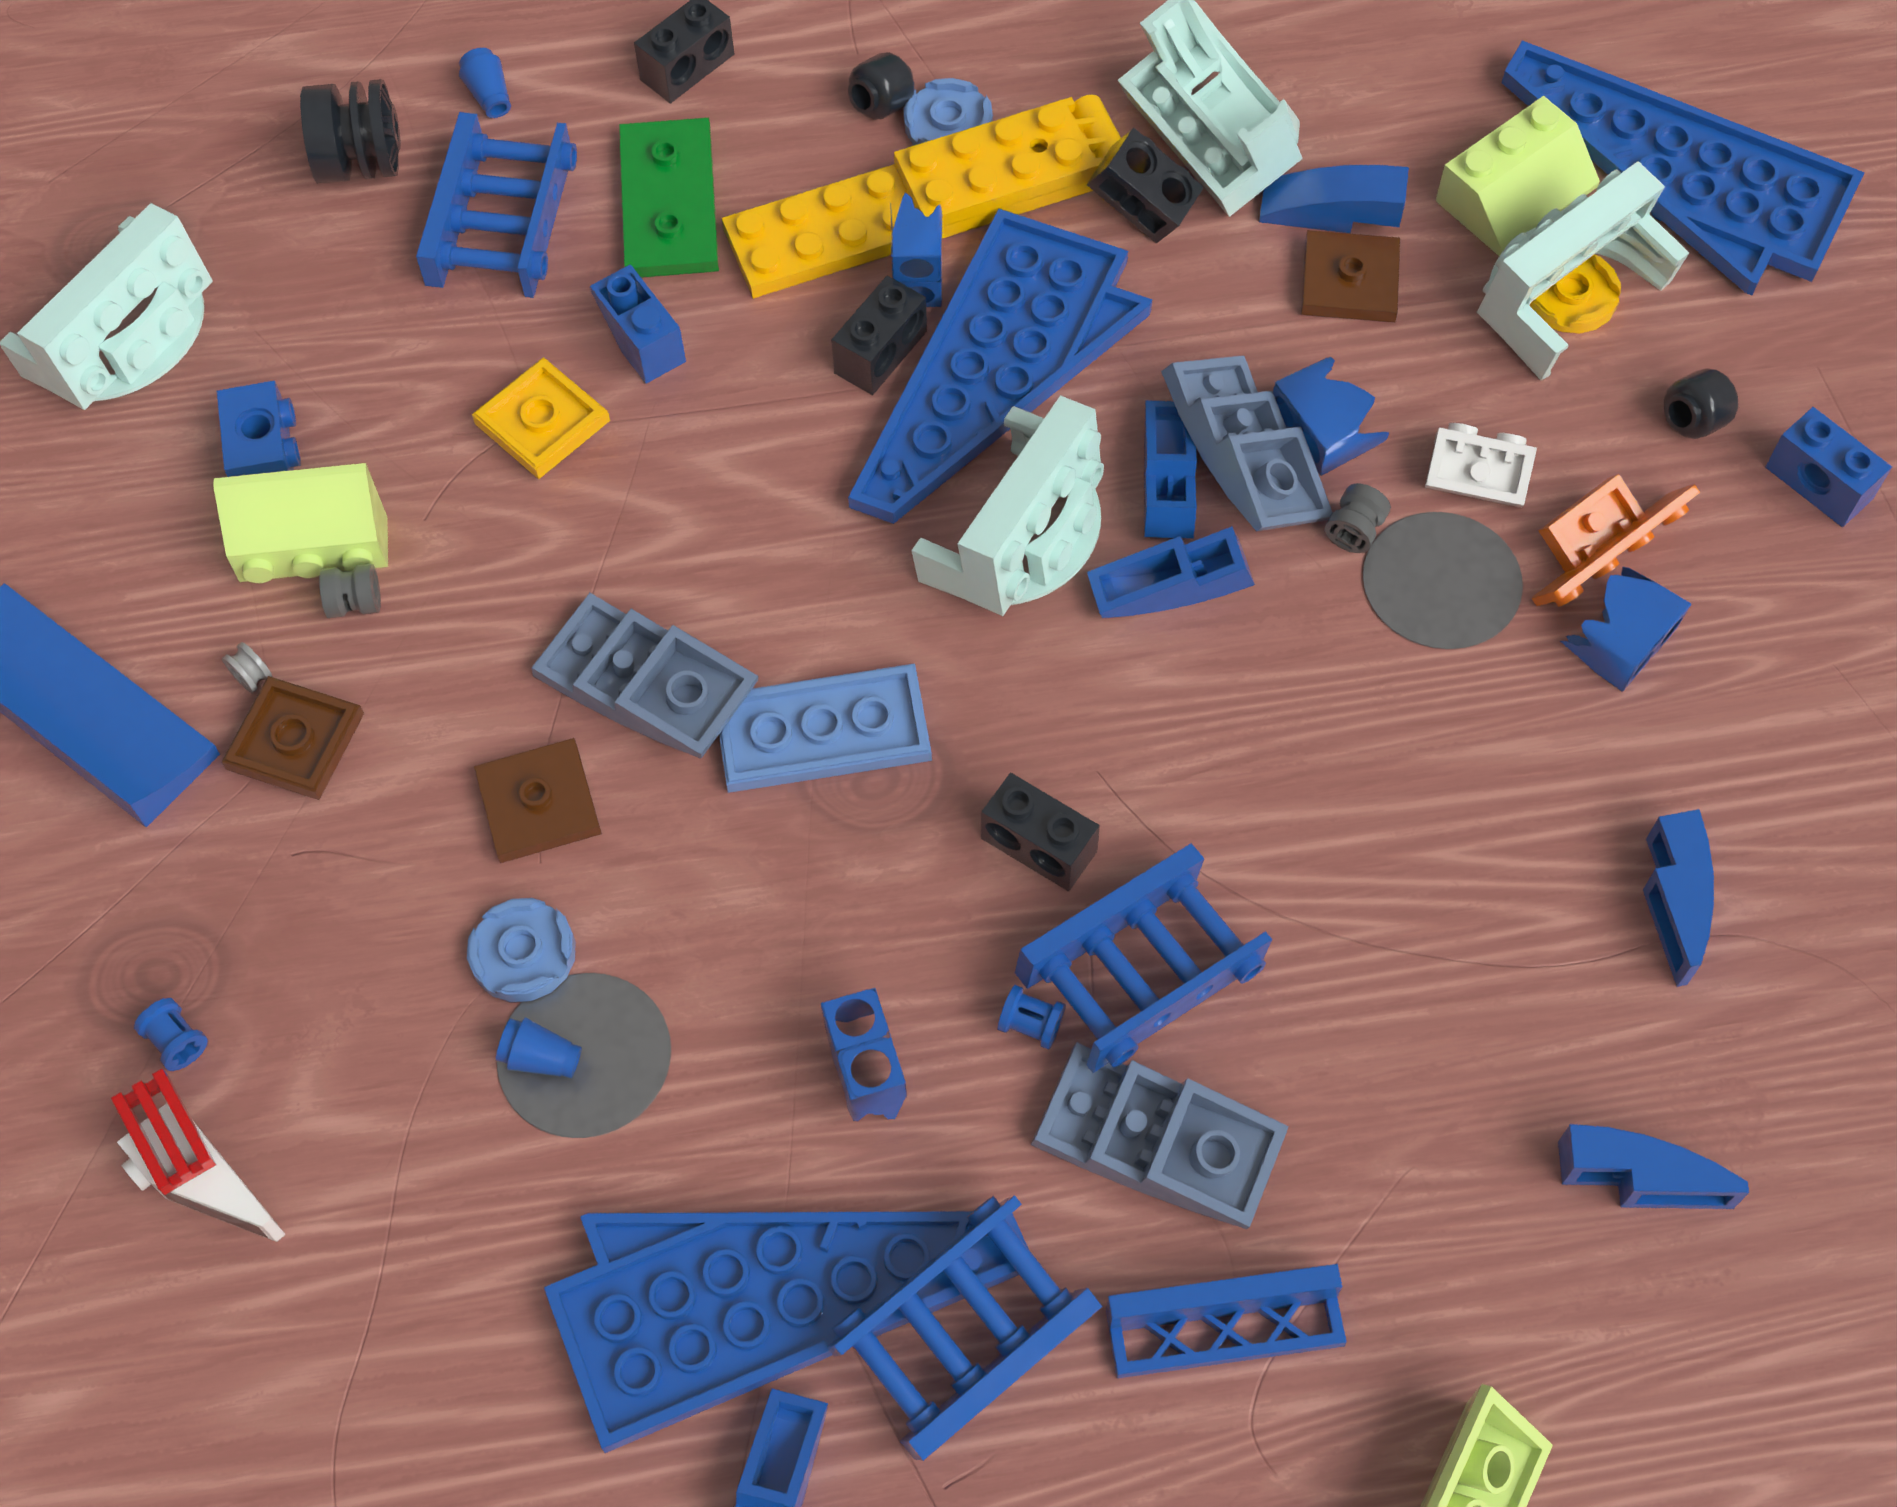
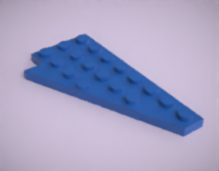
(1727, 186)
(1014, 333)
(734, 1300)

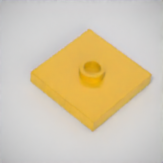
(541, 417)

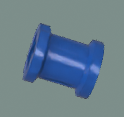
(1031, 1016)
(170, 1034)

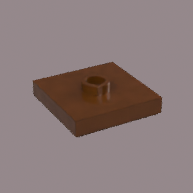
(1351, 276)
(293, 737)
(537, 800)

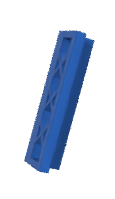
(1222, 1299)

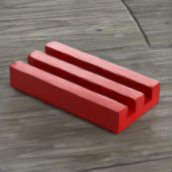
(143, 1094)

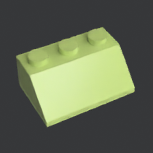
(1518, 175)
(301, 522)

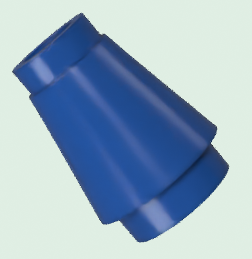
(485, 80)
(535, 1049)

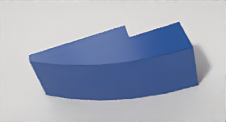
(1337, 197)
(1168, 473)
(1171, 575)
(1681, 890)
(1646, 1170)
(782, 1452)

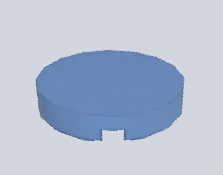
(944, 109)
(521, 950)

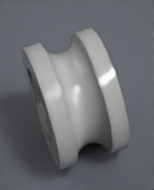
(246, 667)

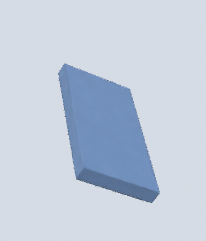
(826, 728)

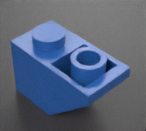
(639, 323)

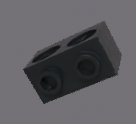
(684, 48)
(1145, 185)
(879, 335)
(1039, 831)

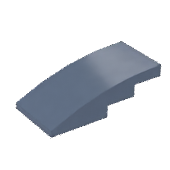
(1246, 443)
(645, 675)
(1162, 1137)

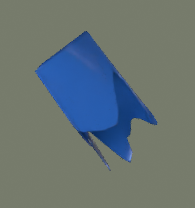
(918, 250)
(1327, 414)
(1637, 624)
(863, 1100)

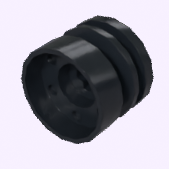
(344, 132)

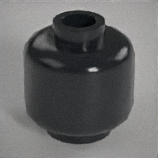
(881, 85)
(1700, 403)

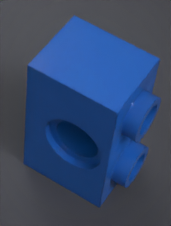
(257, 430)
(1828, 466)

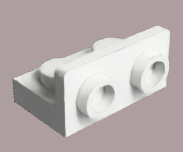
(1481, 465)

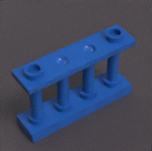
(461, 181)
(1135, 906)
(1017, 1347)

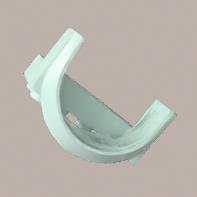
(1232, 128)
(1607, 223)
(65, 337)
(1054, 460)

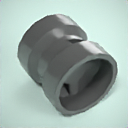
(1355, 522)
(350, 590)

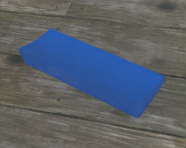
(94, 714)

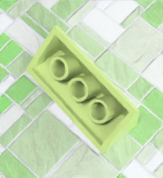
(1489, 1458)

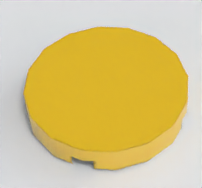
(1581, 298)

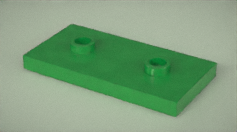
(668, 197)

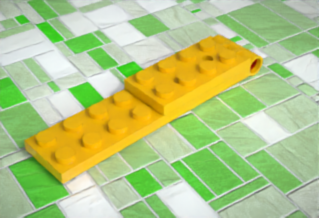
(971, 173)

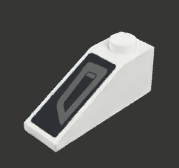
(214, 1192)

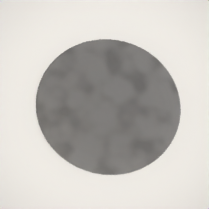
(1442, 580)
(619, 1064)

